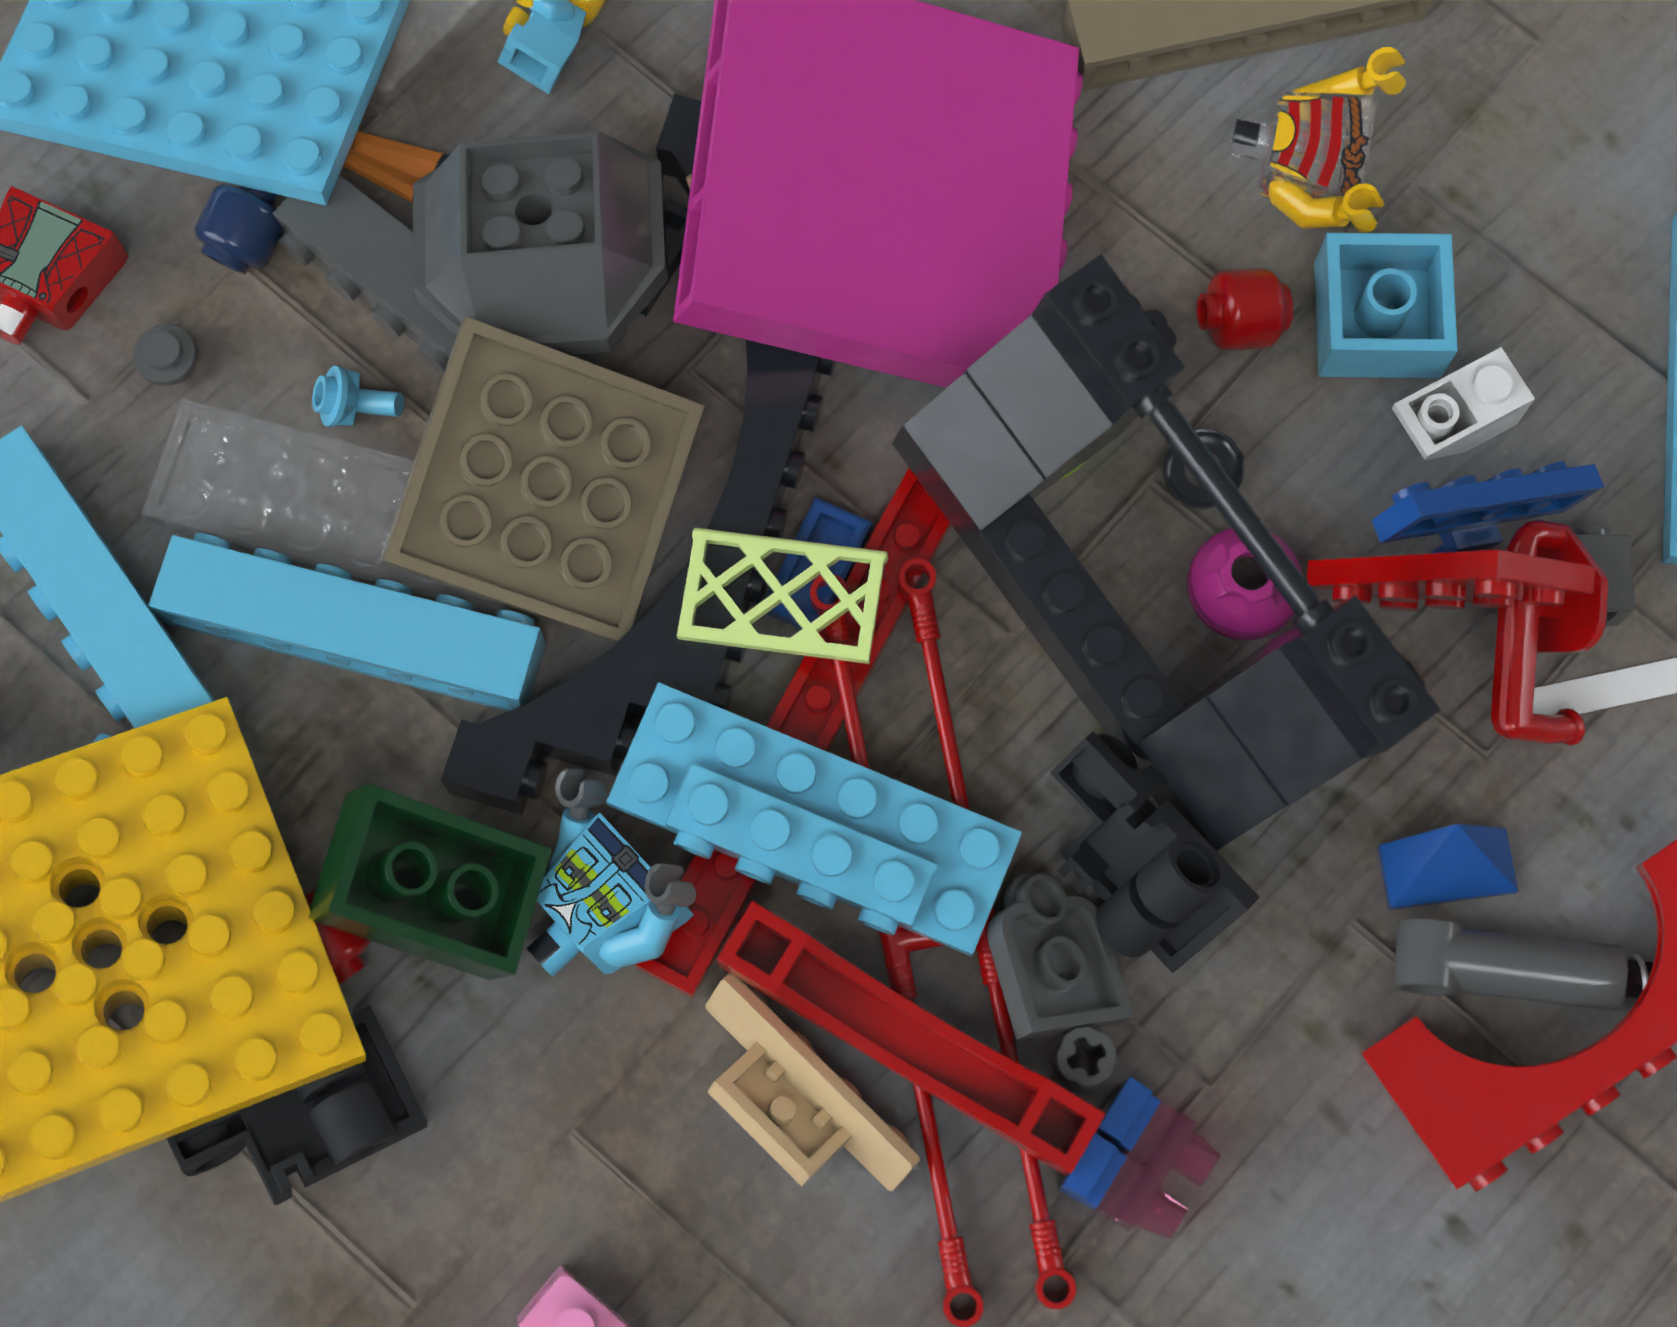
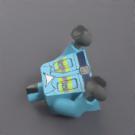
(603, 890)

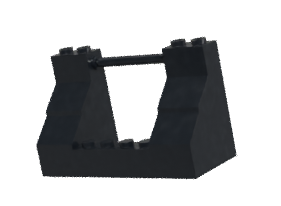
(1039, 411)

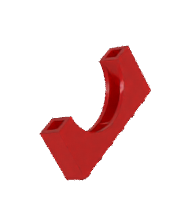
(1484, 1111)

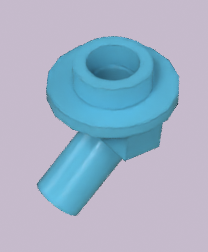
(340, 398)

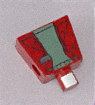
(50, 264)

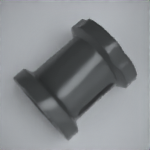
(1090, 1041)

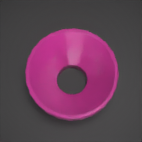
(1225, 604)

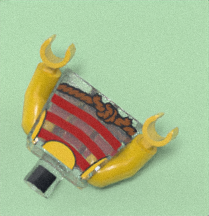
(1321, 146)

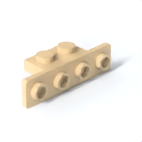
(794, 1099)

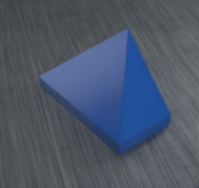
(1447, 866)

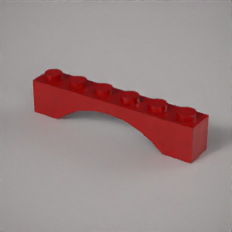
(910, 1040)

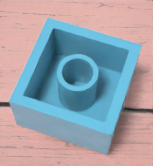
(1385, 305)

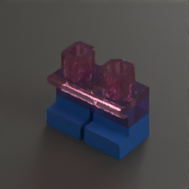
(1155, 1139)

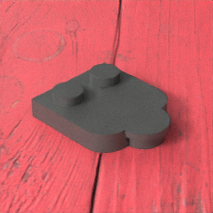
(1054, 961)

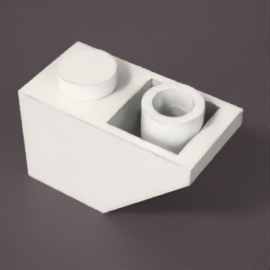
(1465, 407)

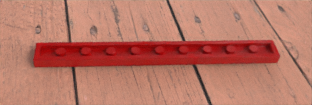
(810, 713)

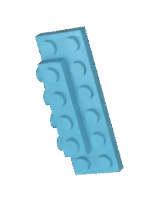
(813, 821)

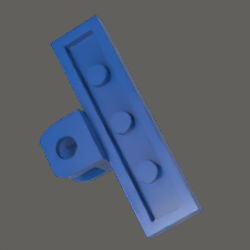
(1469, 510)

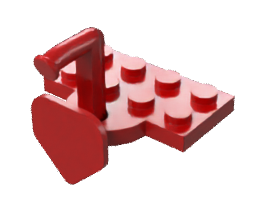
(1546, 599)

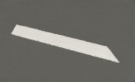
(1608, 689)

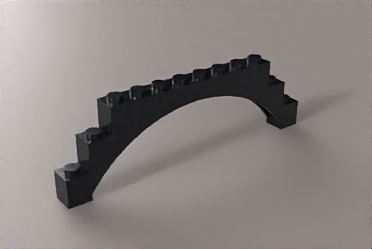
(593, 713)

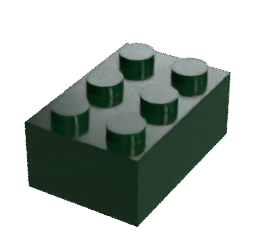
(429, 883)

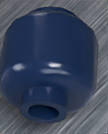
(239, 227)

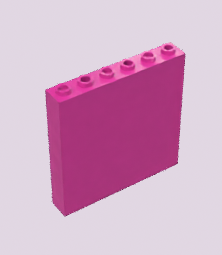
(876, 182)

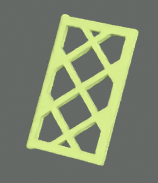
(806, 641)

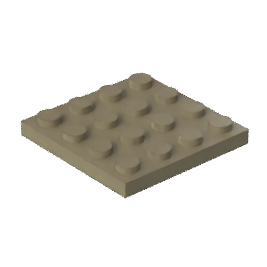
(542, 482)

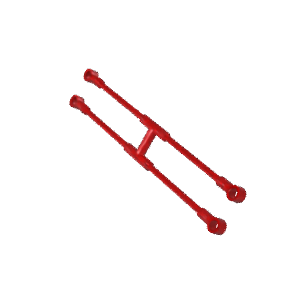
(899, 968)

